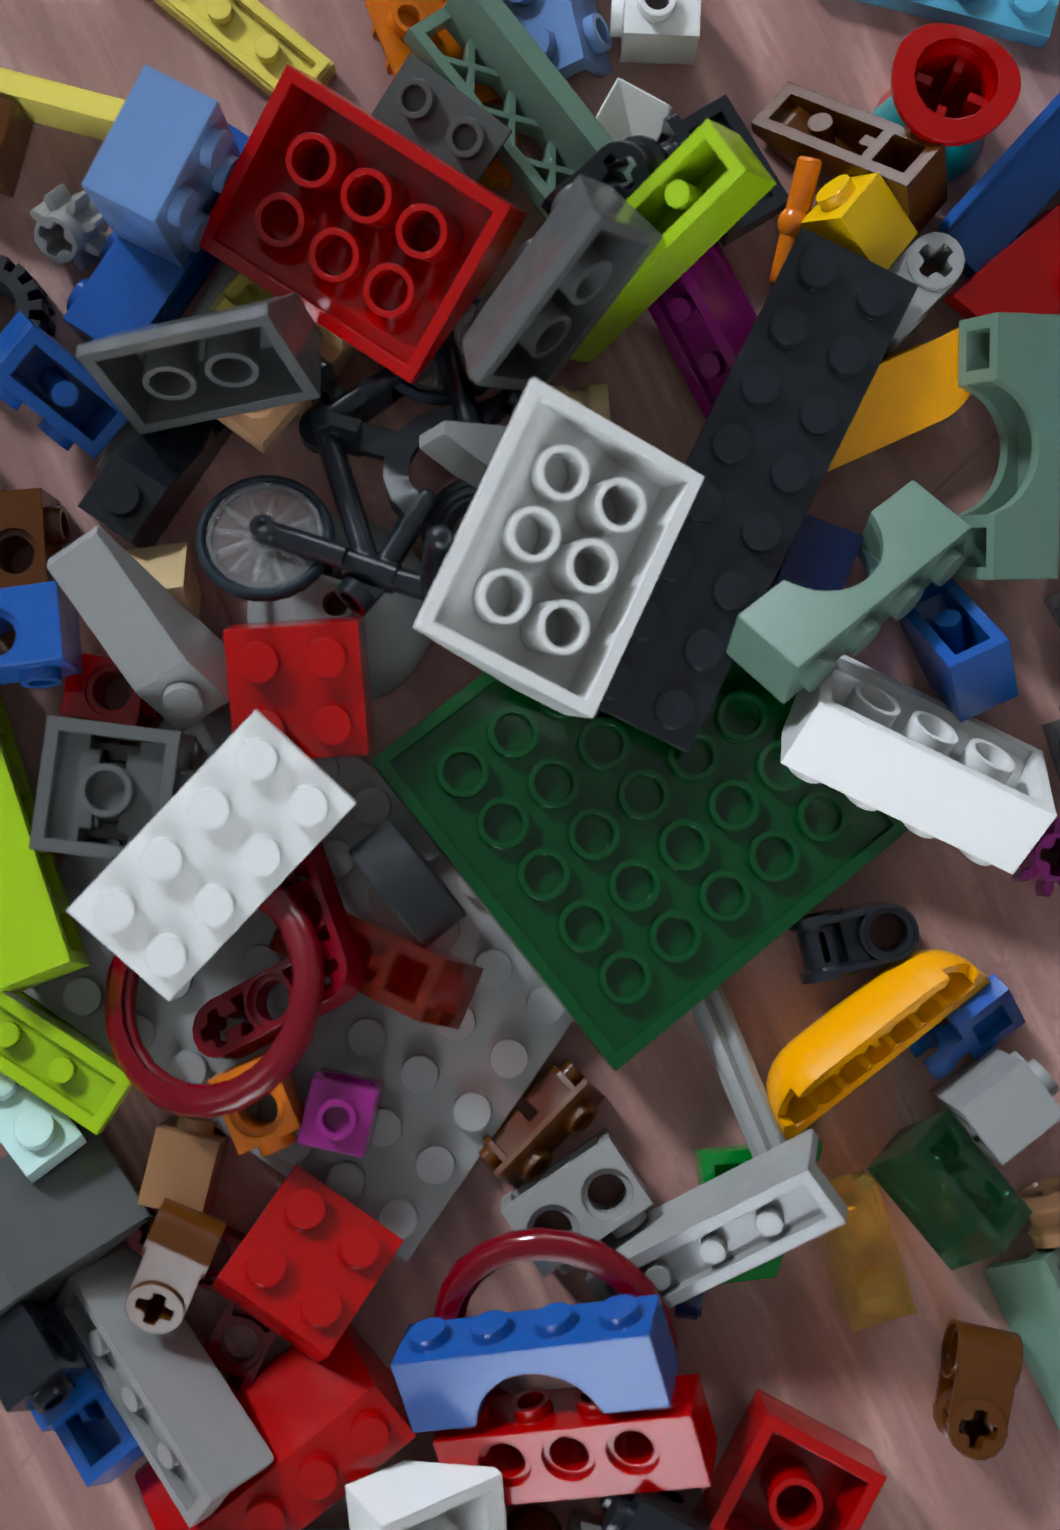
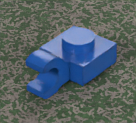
(971, 1028)

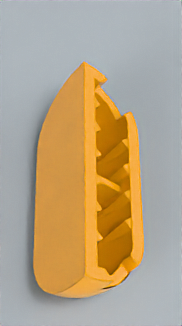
(905, 397)
(866, 1033)

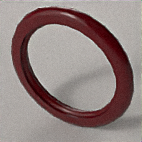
(269, 1071)
(544, 1245)

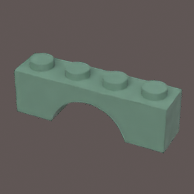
(1015, 373)
(799, 633)

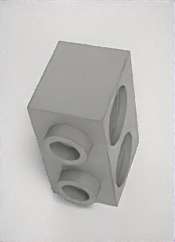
(565, 1189)

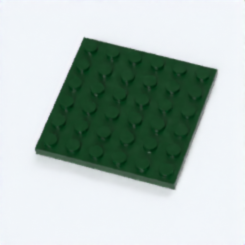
(621, 860)

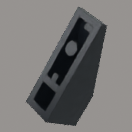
(152, 479)

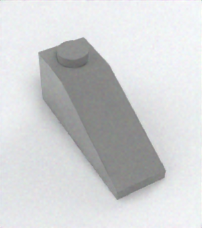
(144, 629)

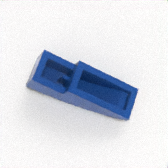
(92, 1431)

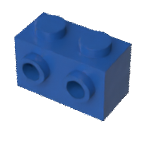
(55, 387)

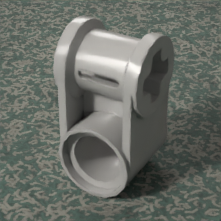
(929, 248)

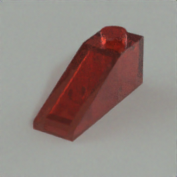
(403, 972)

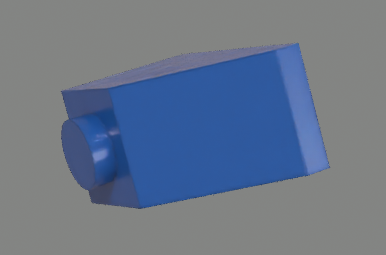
(960, 651)

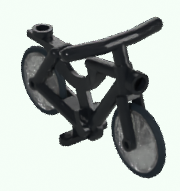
(278, 537)

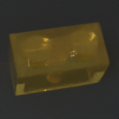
(865, 1258)

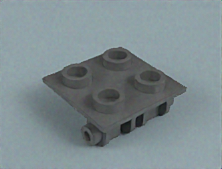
(441, 118)

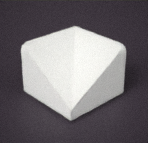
(632, 112)

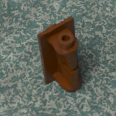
(564, 1108)

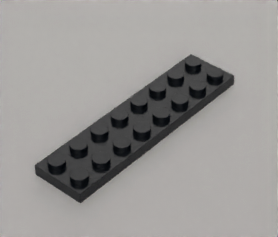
(761, 469)

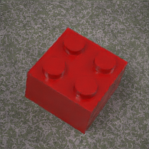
(304, 680)
(307, 1264)
(791, 1474)

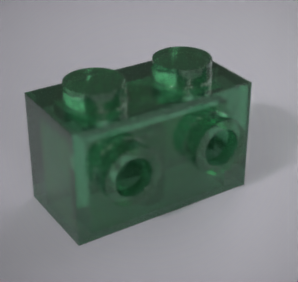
(950, 1190)

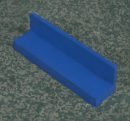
(1009, 192)

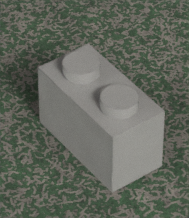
(1000, 1102)

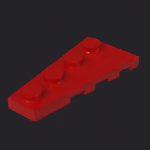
(1017, 277)

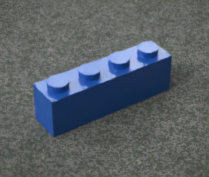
(137, 286)

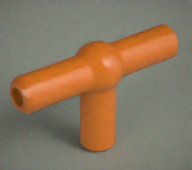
(797, 207)

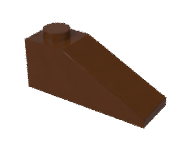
(856, 145)

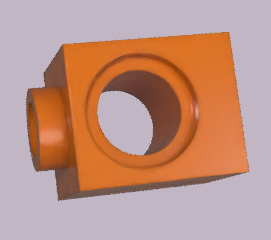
(266, 1135)

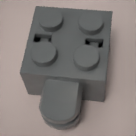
(104, 789)

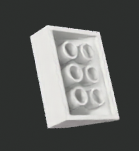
(558, 552)

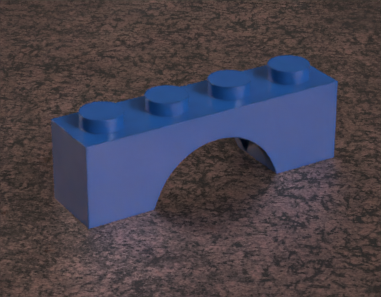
(607, 1348)

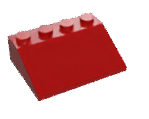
(358, 225)

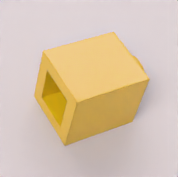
(862, 218)

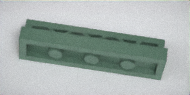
(532, 89)

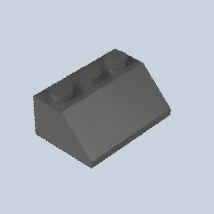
(557, 287)
(209, 364)

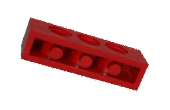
(567, 1448)

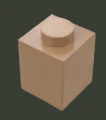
(184, 1163)

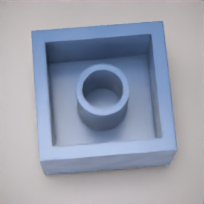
(163, 166)

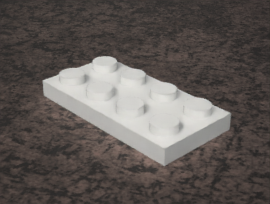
(212, 855)

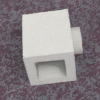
(656, 30)

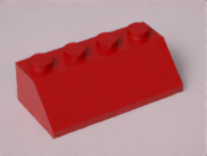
(324, 1429)

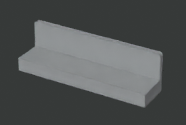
(731, 1223)
(163, 1390)

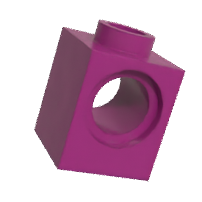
(341, 1112)

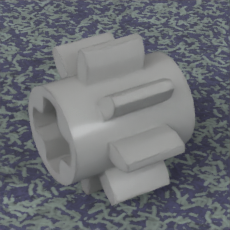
(69, 228)

